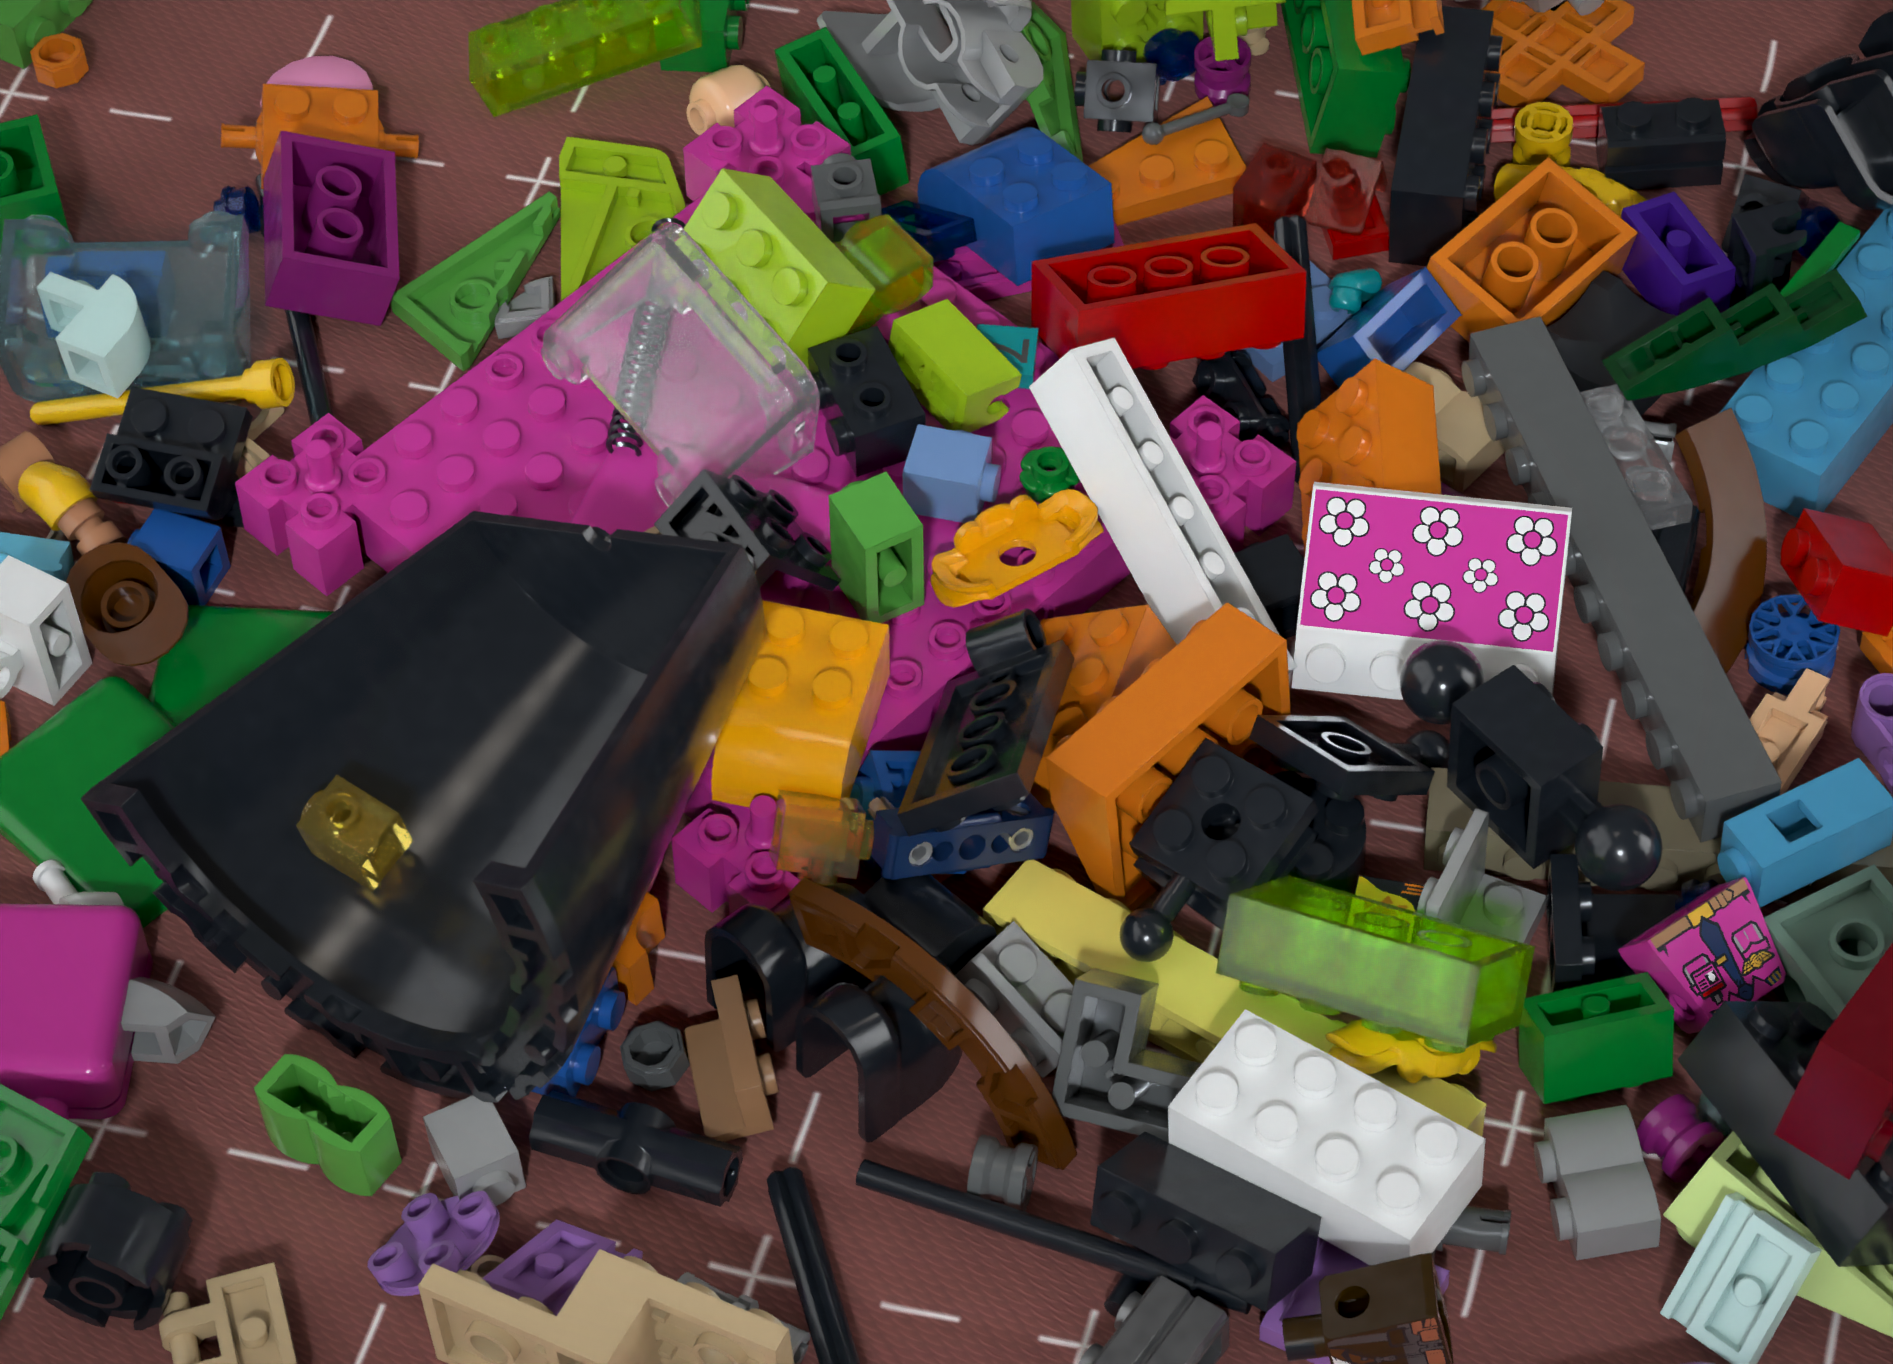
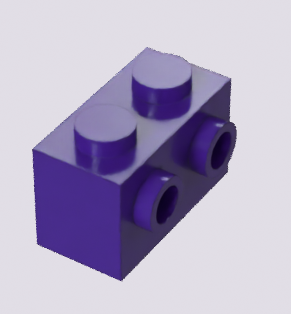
(1675, 258)

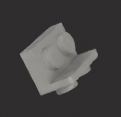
(1023, 994)

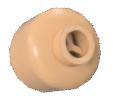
(719, 93)

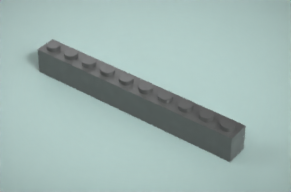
(1621, 579)

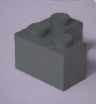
(1103, 1060)

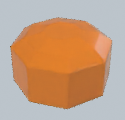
(59, 60)

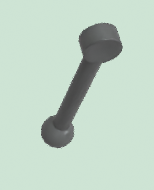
(1236, 106)

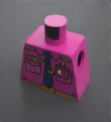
(1709, 954)

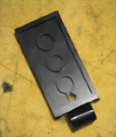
(989, 726)

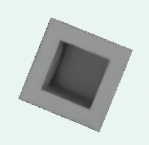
(475, 1150)

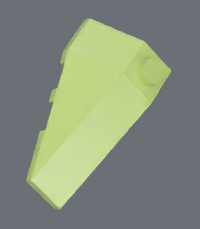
(1851, 1291)

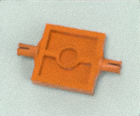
(316, 112)

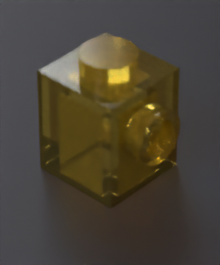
(353, 832)
(820, 836)

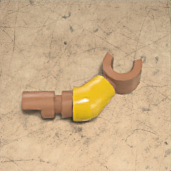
(54, 493)

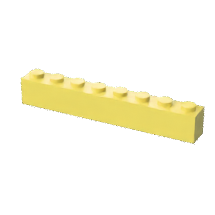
(1192, 1001)

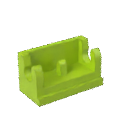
(952, 367)

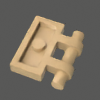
(242, 1312)

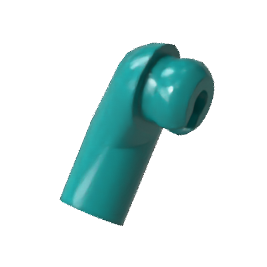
(1354, 289)

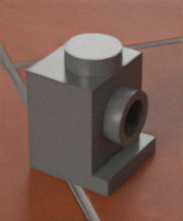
(843, 189)

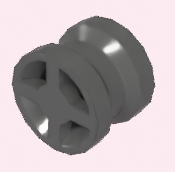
(1003, 1172)

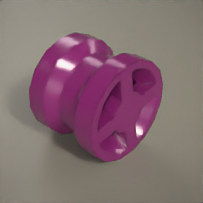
(1224, 77)
(1678, 1137)

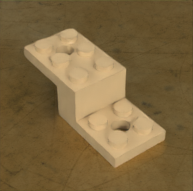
(612, 1317)

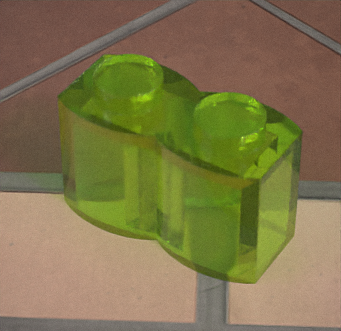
(891, 263)

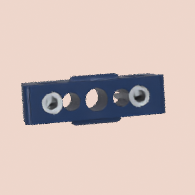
(974, 844)

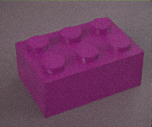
(330, 228)

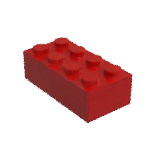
(1172, 297)

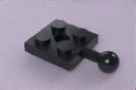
(1350, 758)
(1178, 844)

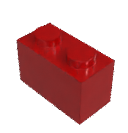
(1841, 571)

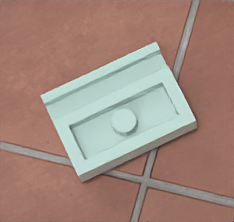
(1740, 1281)

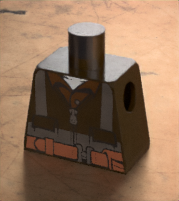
(1376, 1317)

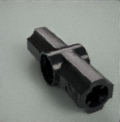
(635, 1148)

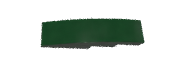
(1714, 345)

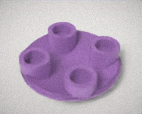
(438, 1233)

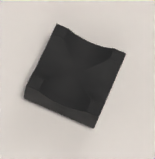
(1599, 326)

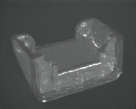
(688, 365)

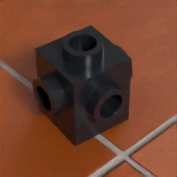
(1140, 94)

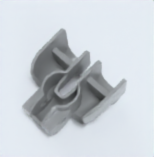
(919, 66)

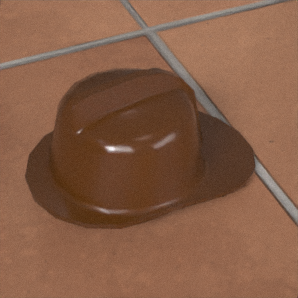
(127, 604)

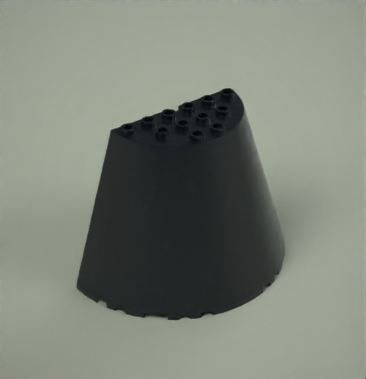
(537, 730)

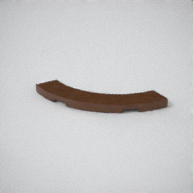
(1736, 532)
(946, 1008)

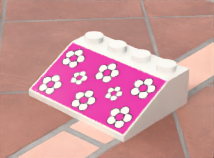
(1423, 569)

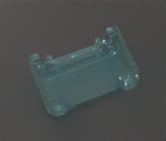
(187, 292)

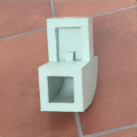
(100, 331)

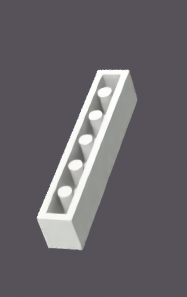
(1143, 490)

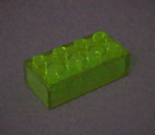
(1374, 963)

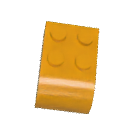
(803, 707)

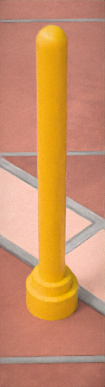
(266, 384)

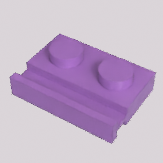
(551, 1264)

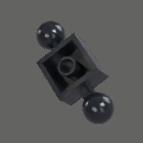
(1528, 767)

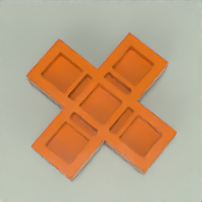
(1565, 51)

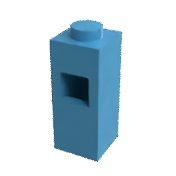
(1807, 832)

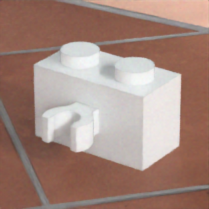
(39, 633)

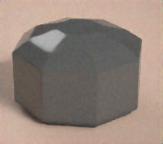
(654, 1055)

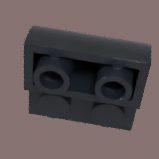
(174, 454)

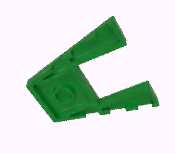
(36, 1169)

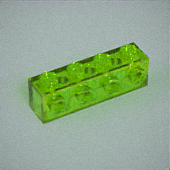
(575, 46)

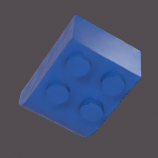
(1025, 201)

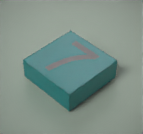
(1017, 345)

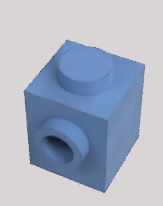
(950, 474)

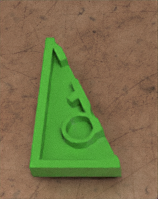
(1054, 97)
(461, 296)

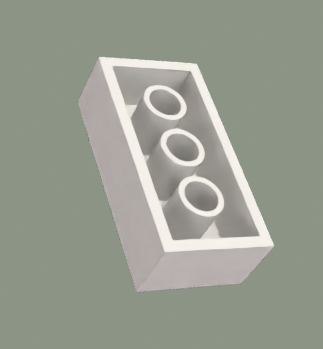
(1328, 1140)

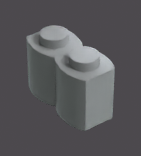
(1599, 1183)

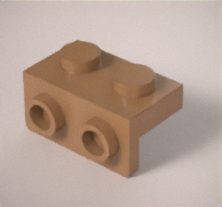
(727, 1070)

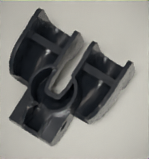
(1835, 125)
(826, 1014)

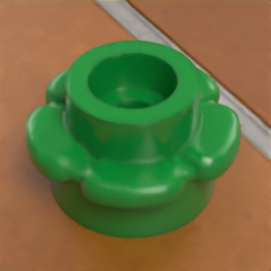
(1040, 482)

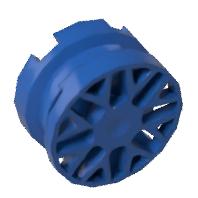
(1806, 638)

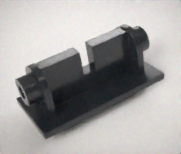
(1240, 392)

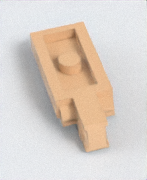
(1792, 725)

